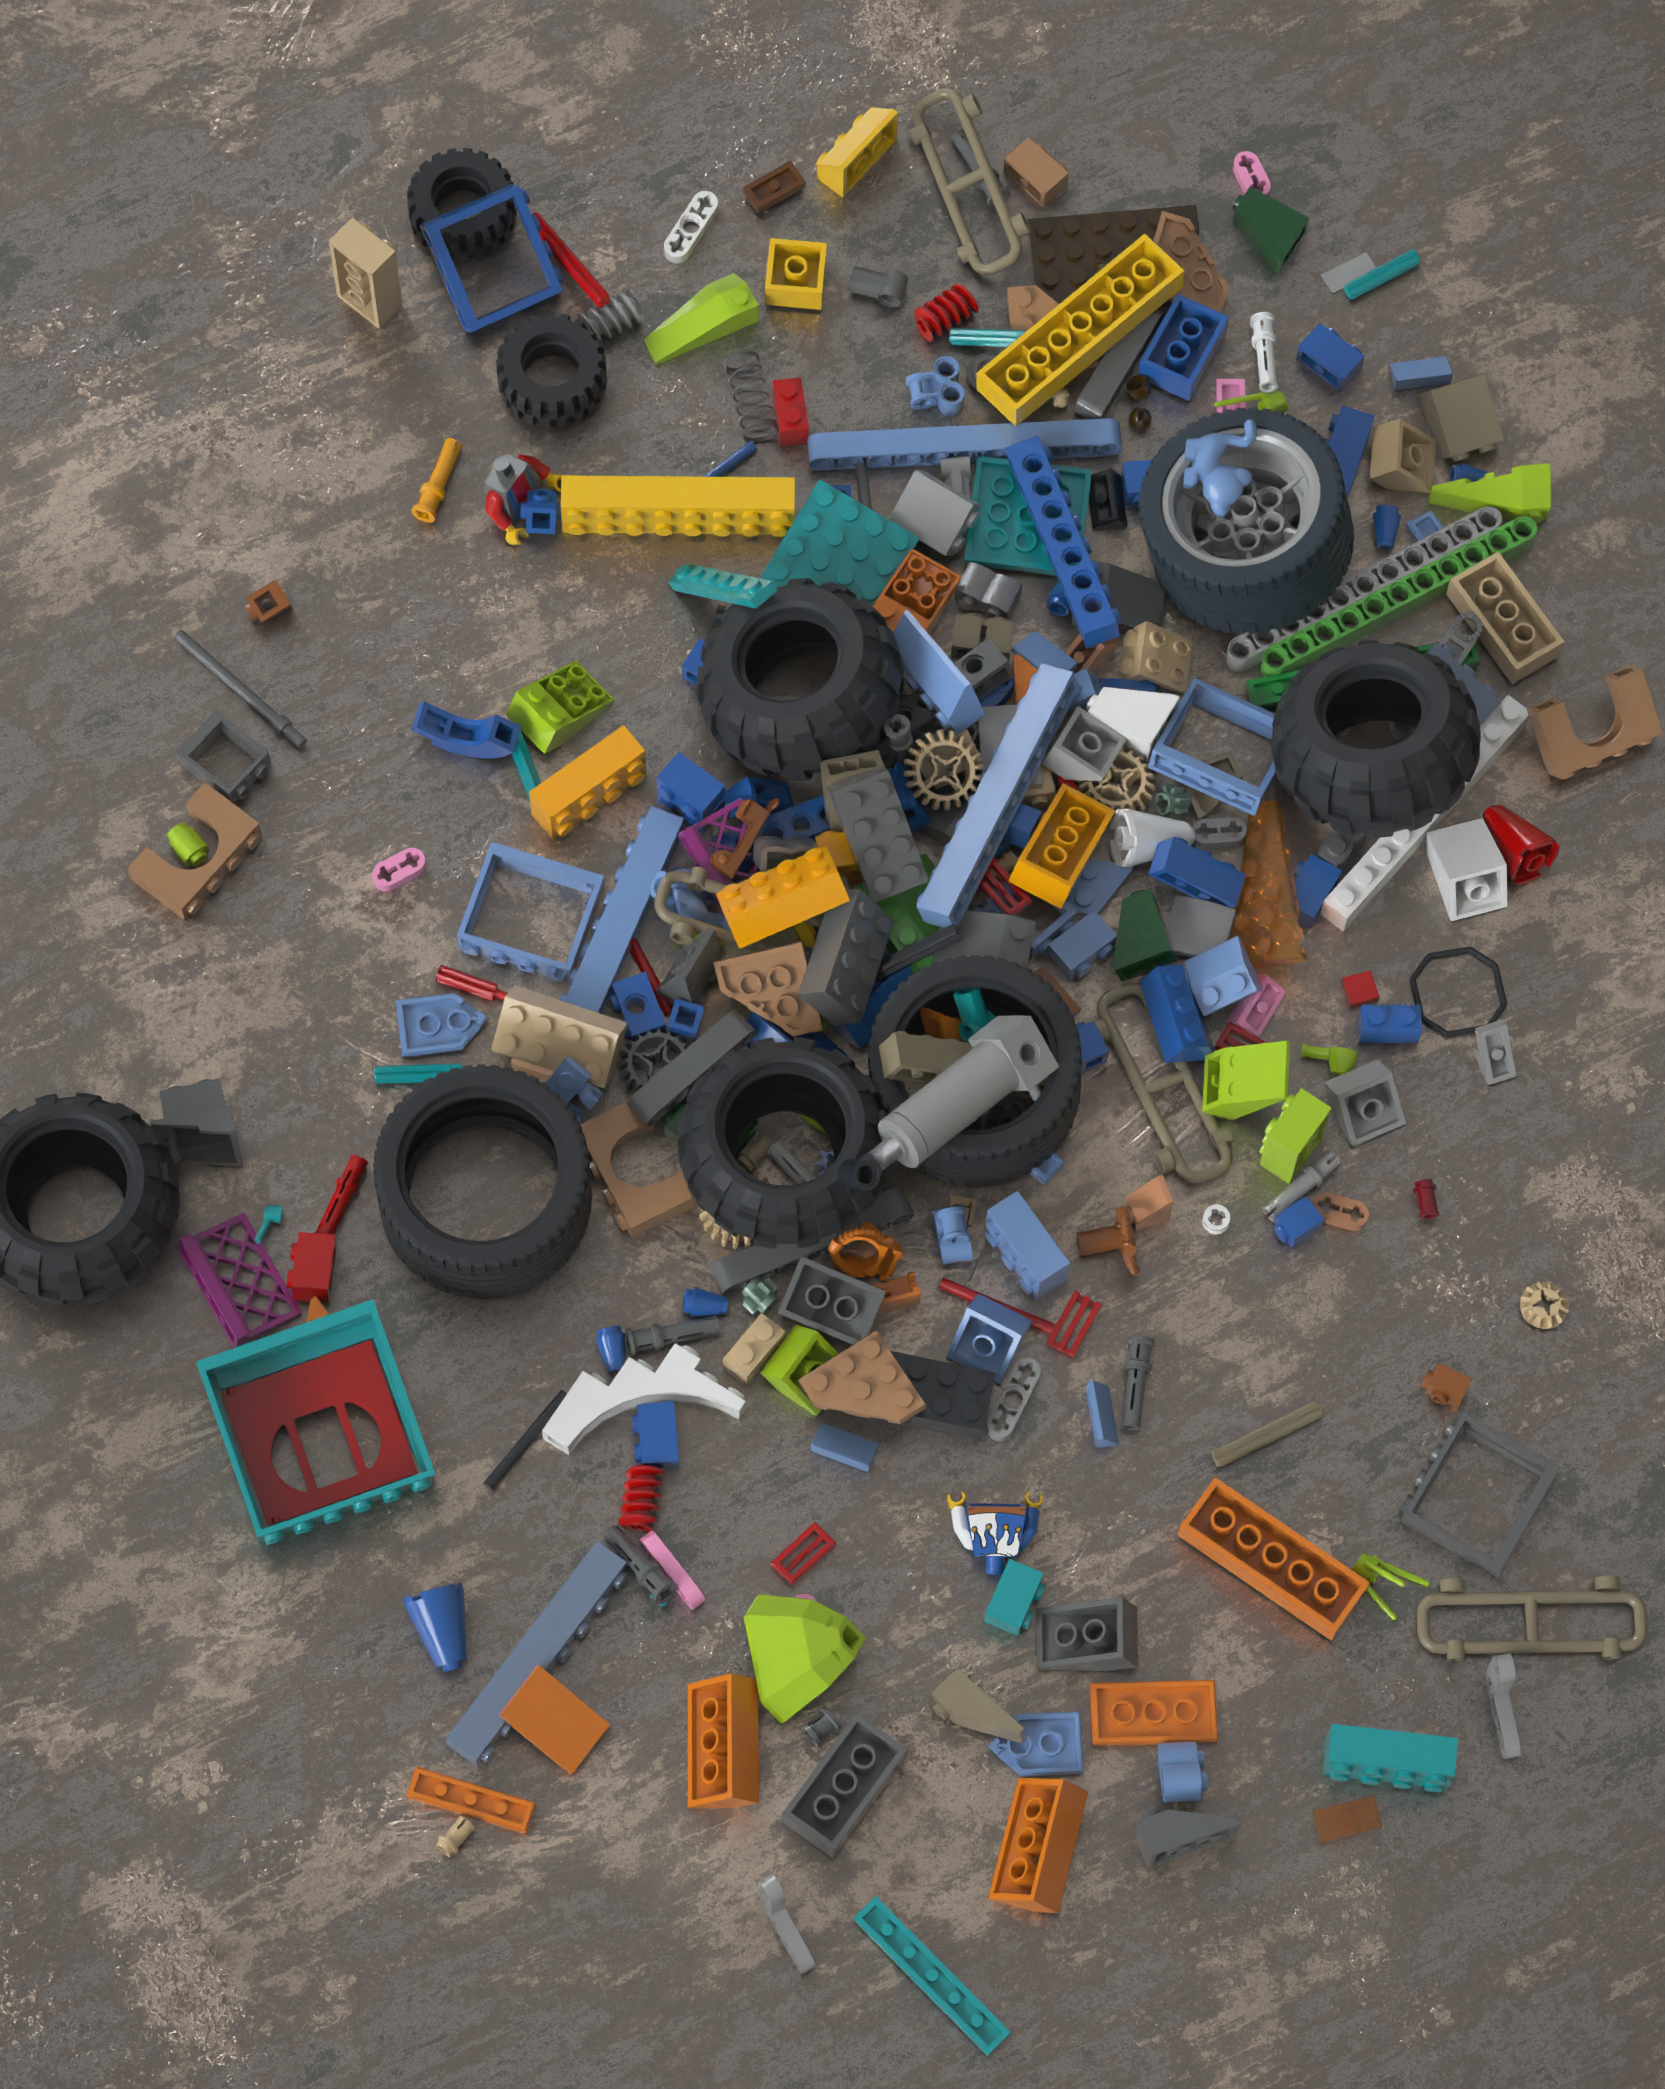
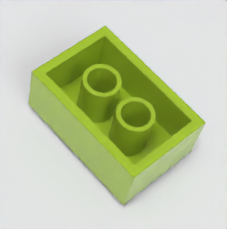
(1294, 1135)

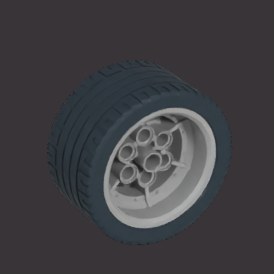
(1283, 570)

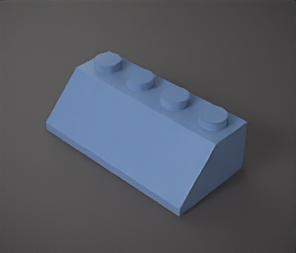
(936, 676)

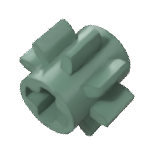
(1172, 801)
(760, 1296)

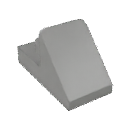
(1494, 1052)

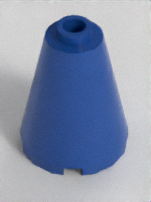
(441, 1623)

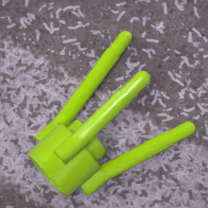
(1275, 401)
(1372, 1567)

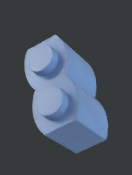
(1181, 1771)

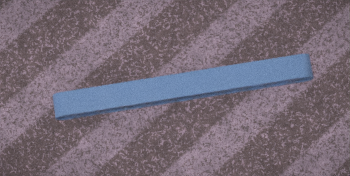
(930, 444)

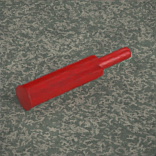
(469, 983)

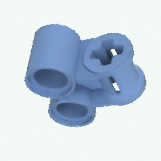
(937, 388)
(952, 1234)

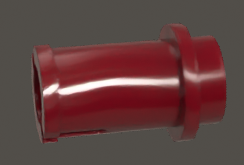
(1426, 1198)

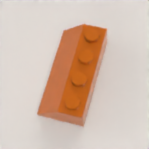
(723, 1742)
(1038, 1844)

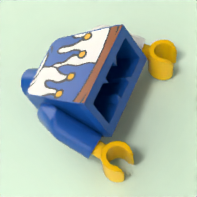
(995, 1528)

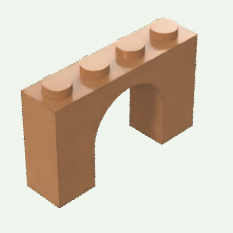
(1633, 725)
(185, 889)
(636, 1206)

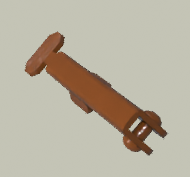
(753, 815)

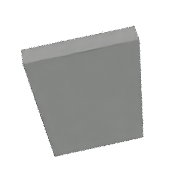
(992, 732)

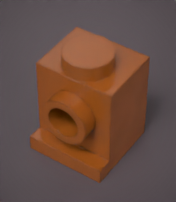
(275, 594)
(1446, 1386)

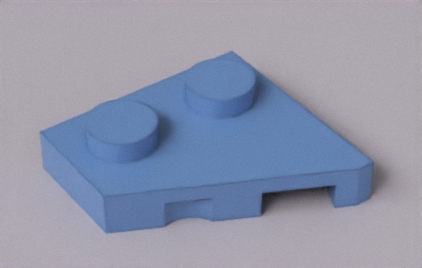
(1097, 886)

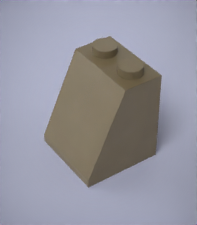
(1462, 417)

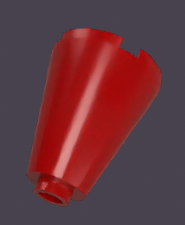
(1520, 843)

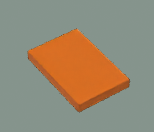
(554, 1719)

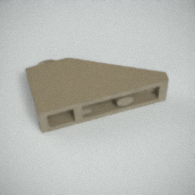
(973, 1709)

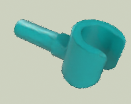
(272, 1213)

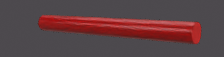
(644, 966)
(969, 1294)

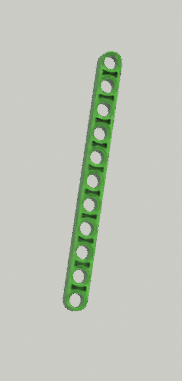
(1389, 607)

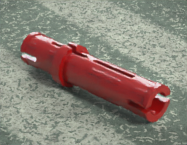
(346, 1187)

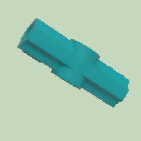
(972, 1012)

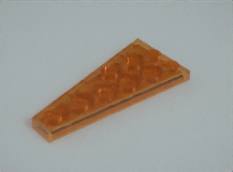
(1268, 896)

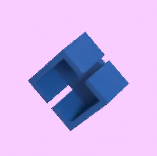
(689, 791)

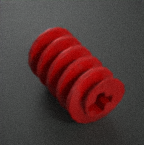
(943, 309)
(639, 1498)

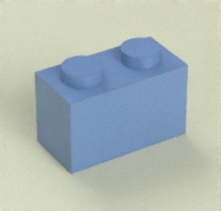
(1082, 946)

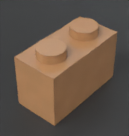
(1036, 171)

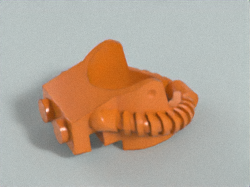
(880, 1263)

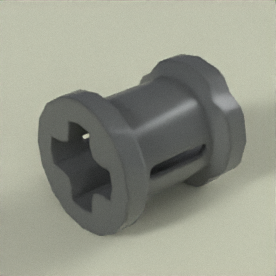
(821, 1726)

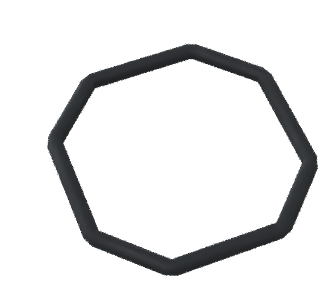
(1454, 952)

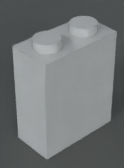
(935, 513)

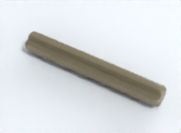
(1267, 1433)

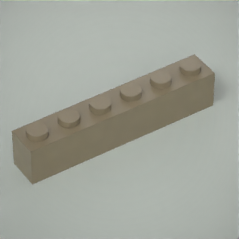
(924, 1057)

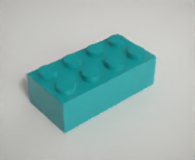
(1390, 1757)

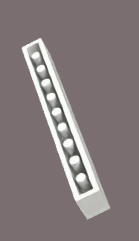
(1392, 852)

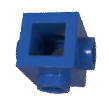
(540, 511)

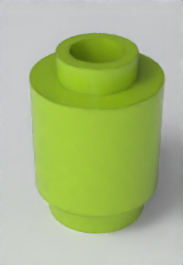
(188, 844)

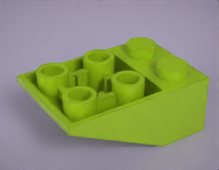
(558, 706)
(1245, 1079)

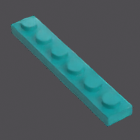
(722, 585)
(931, 1976)

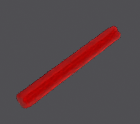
(573, 264)

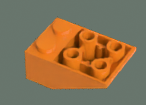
(919, 587)

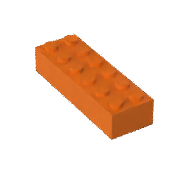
(1273, 1559)

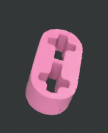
(1256, 173)
(399, 871)

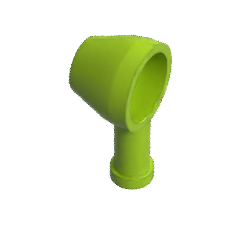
(1340, 1059)

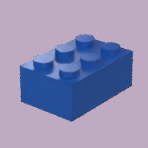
(1183, 347)

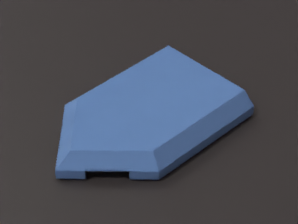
(436, 1024)
(1050, 1747)

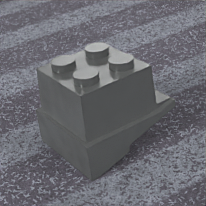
(198, 1124)

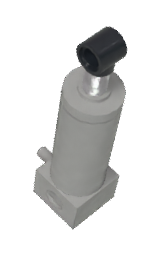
(1003, 1058)

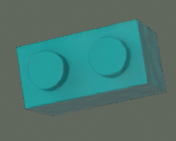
(1014, 1598)

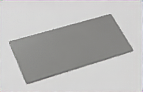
(1348, 271)

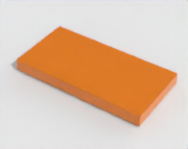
(1153, 1712)

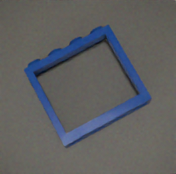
(448, 271)

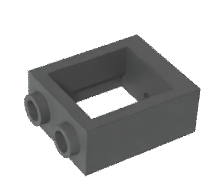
(205, 738)

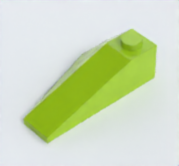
(707, 316)
(1513, 494)

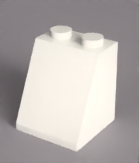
(1136, 715)
(1468, 869)

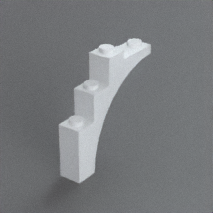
(676, 1379)

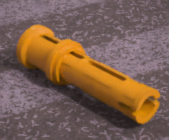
(433, 491)

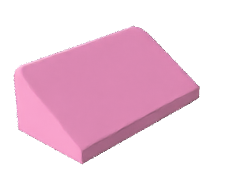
(1257, 1010)

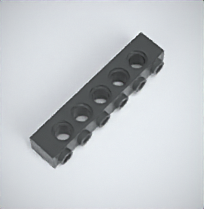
(993, 673)

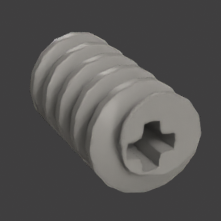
(613, 315)

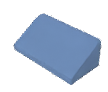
(1420, 373)
(1039, 650)
(1101, 1414)
(844, 1447)

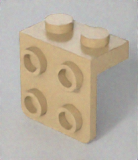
(1156, 656)

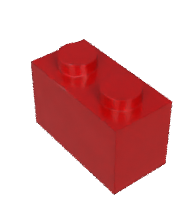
(790, 412)
(313, 1266)

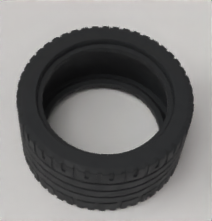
(1007, 990)
(470, 1099)

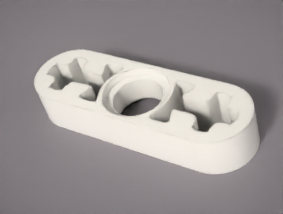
(690, 215)

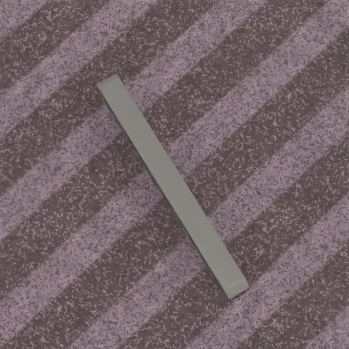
(1373, 579)

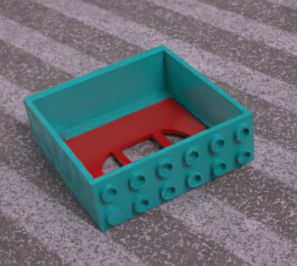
(280, 1398)

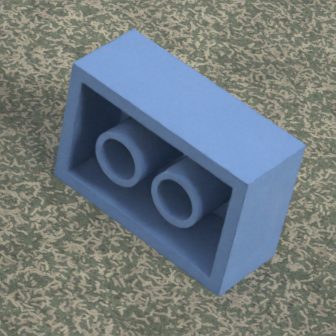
(1026, 1246)

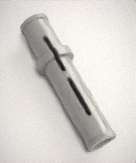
(1311, 1177)

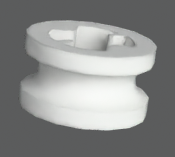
(1212, 1228)

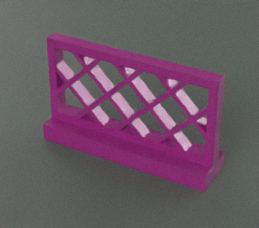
(700, 852)
(213, 1285)

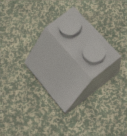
(1083, 748)
(1365, 1102)

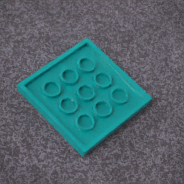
(1005, 529)
(840, 544)

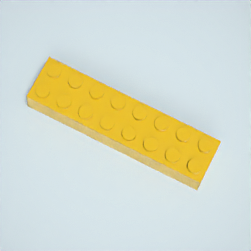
(1080, 330)
(677, 505)

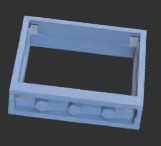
(1201, 775)
(543, 869)

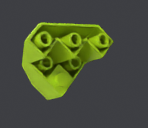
(797, 1650)

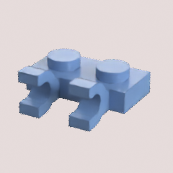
(572, 1079)

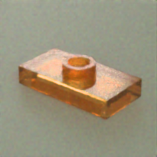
(1347, 1819)

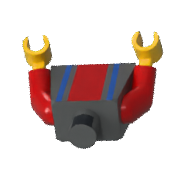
(508, 487)

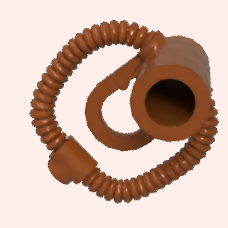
(1111, 1237)

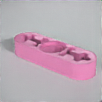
(672, 1569)

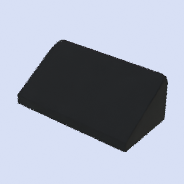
(1107, 500)

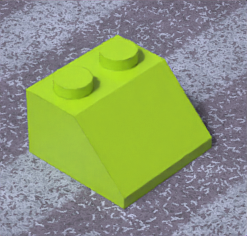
(795, 1357)

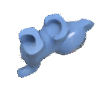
(1220, 482)
(689, 902)

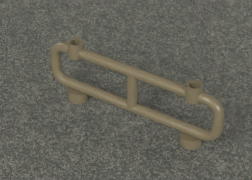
(1014, 226)
(683, 927)
(1169, 1157)
(1606, 1591)

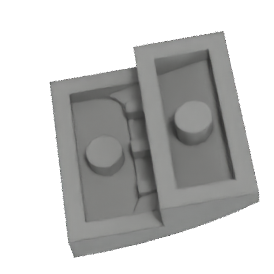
(1198, 925)

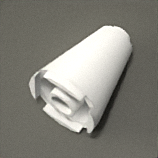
(1140, 832)

